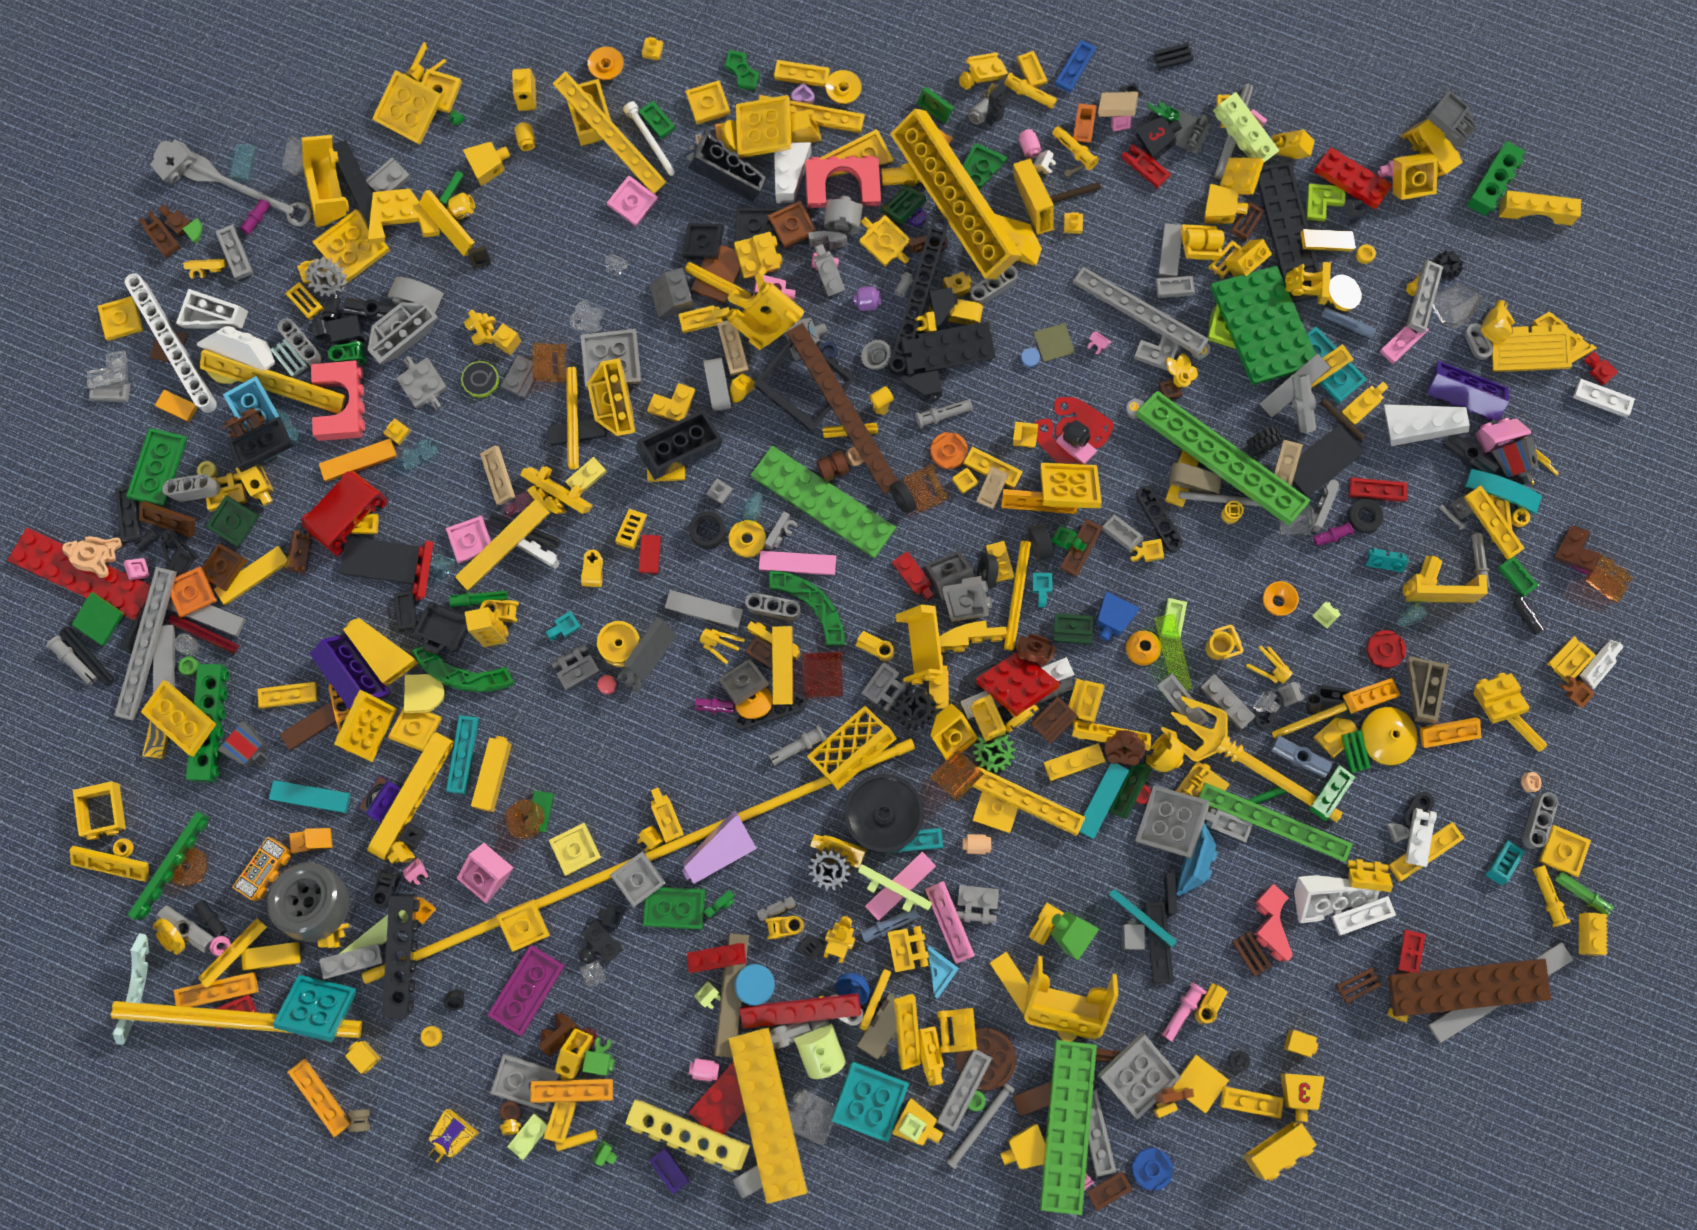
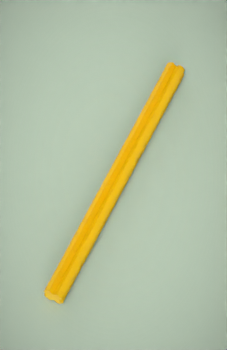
(212, 1017)

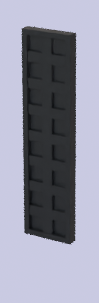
(1286, 221)

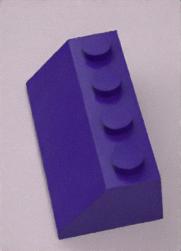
(1468, 391)
(347, 669)

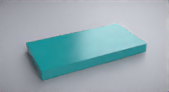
(1342, 382)

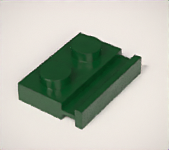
(1073, 628)

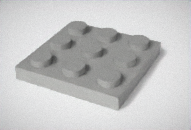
(609, 346)
(1172, 821)
(1138, 1075)

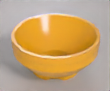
(1286, 592)
(1139, 656)

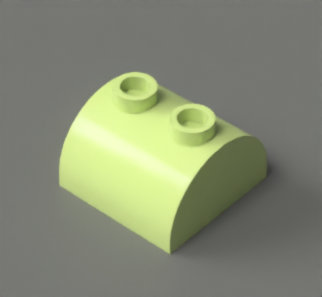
(820, 1052)

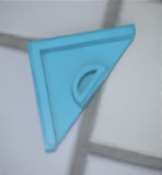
(941, 971)

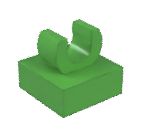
(603, 1154)

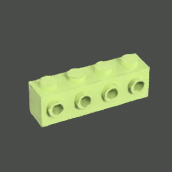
(1245, 128)

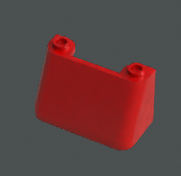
(342, 511)

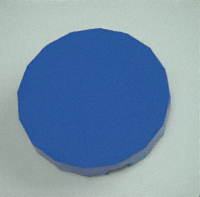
(1152, 1169)

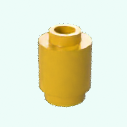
(525, 136)

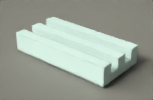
(281, 347)

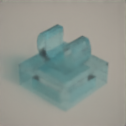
(442, 562)

